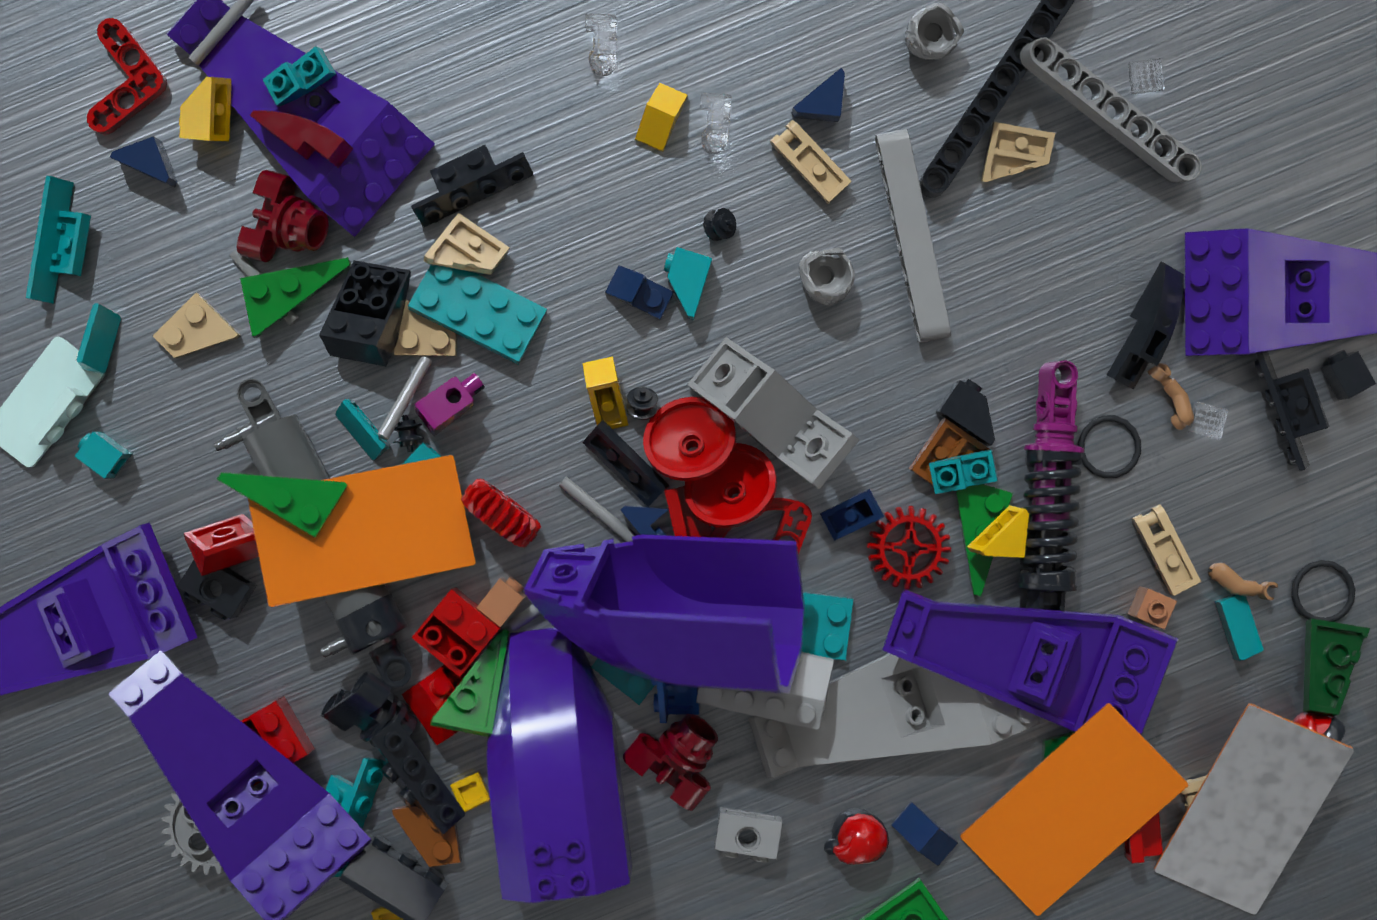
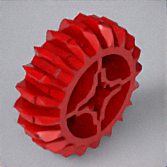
(501, 513)
(909, 533)

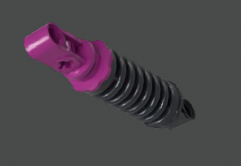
(1052, 490)

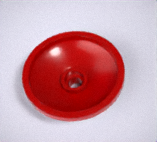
(685, 425)
(745, 473)

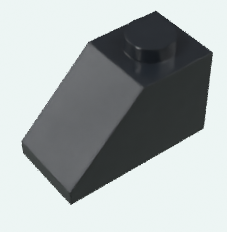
(968, 410)

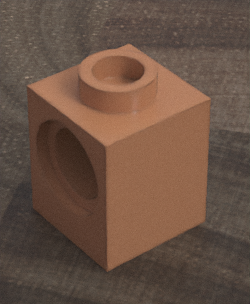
(502, 600)
(1152, 607)

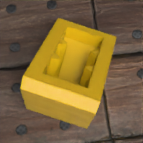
(660, 116)
(1004, 536)

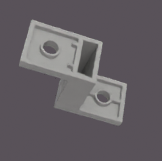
(773, 412)

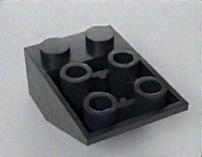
(367, 314)

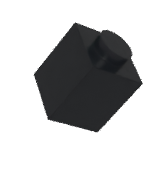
(1347, 374)

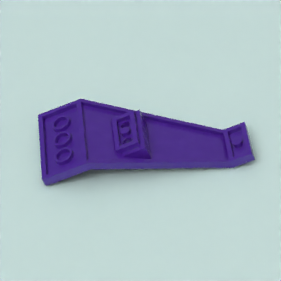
(280, 838)

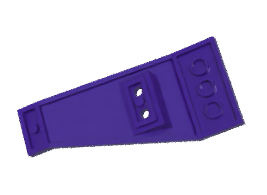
(382, 137)
(1249, 292)
(94, 615)
(1000, 648)

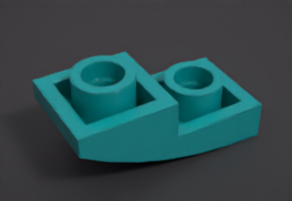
(301, 77)
(963, 471)

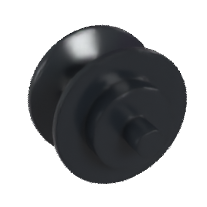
(719, 224)
(642, 403)
(407, 433)

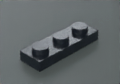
(625, 463)

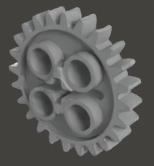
(182, 831)

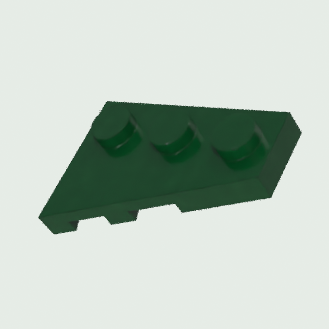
(1329, 661)

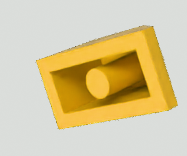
(207, 111)
(605, 392)

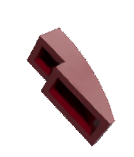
(304, 135)

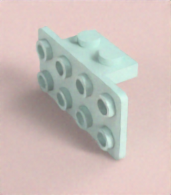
(45, 402)

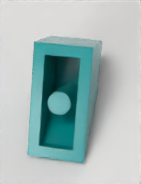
(687, 277)

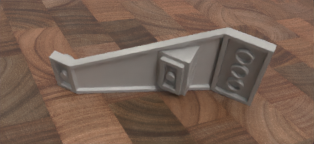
(871, 718)

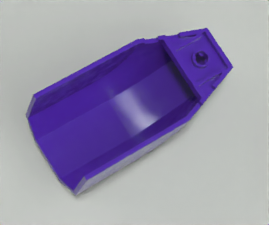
(680, 608)
(555, 775)

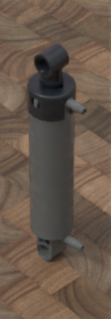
(284, 450)

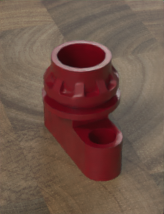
(282, 221)
(677, 758)

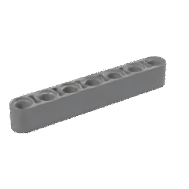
(1125, 112)
(912, 236)

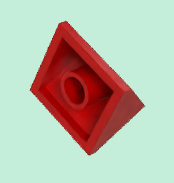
(222, 544)

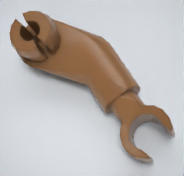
(1180, 398)
(1236, 585)

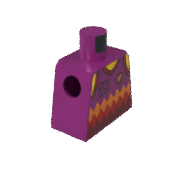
(438, 412)

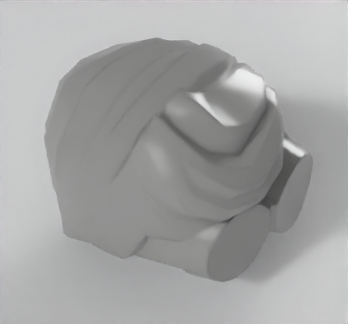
(931, 32)
(826, 277)

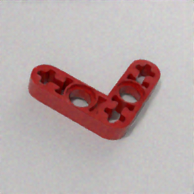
(137, 76)

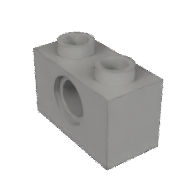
(733, 822)

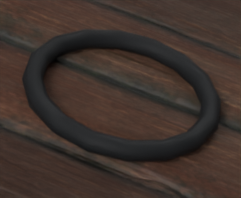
(1110, 418)
(1351, 595)

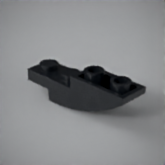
(1156, 320)

